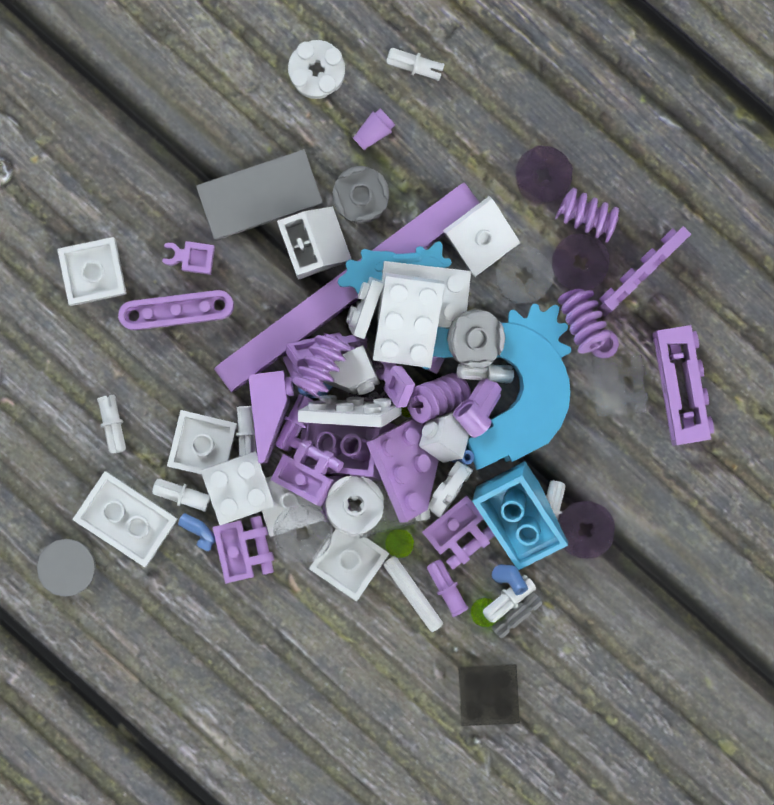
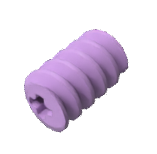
(588, 214)
(583, 319)
(320, 364)
(437, 397)

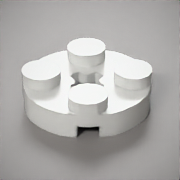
(307, 55)
(354, 488)
(449, 489)

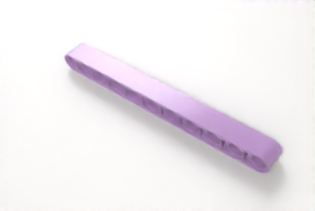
(333, 299)

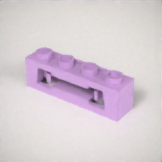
(693, 371)

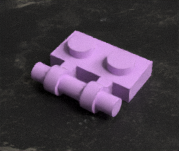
(302, 479)
(454, 525)
(234, 551)

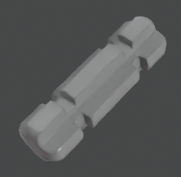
(516, 616)

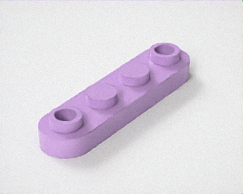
(176, 310)

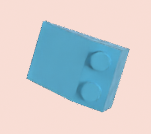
(519, 515)

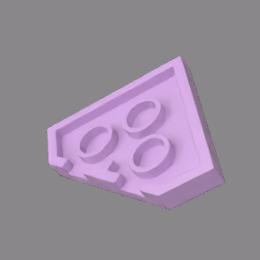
(405, 468)

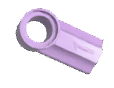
(475, 412)

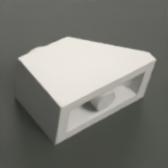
(356, 373)
(444, 438)

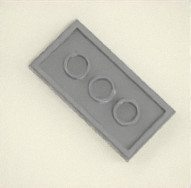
(259, 195)

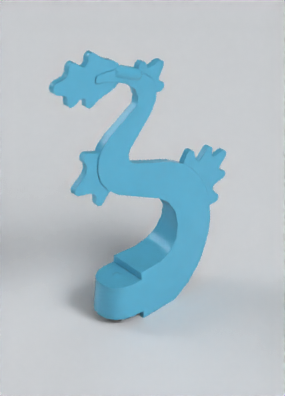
(529, 347)

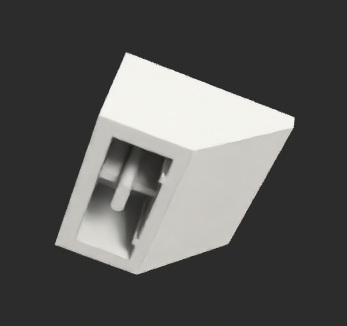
(314, 241)

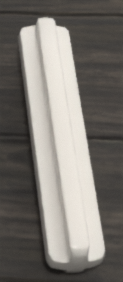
(413, 593)

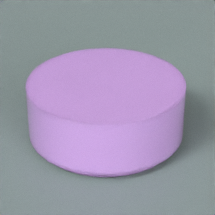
(608, 348)

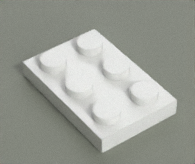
(455, 290)
(408, 320)
(352, 411)
(125, 519)

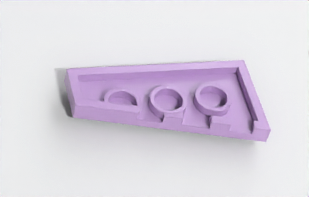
(650, 261)

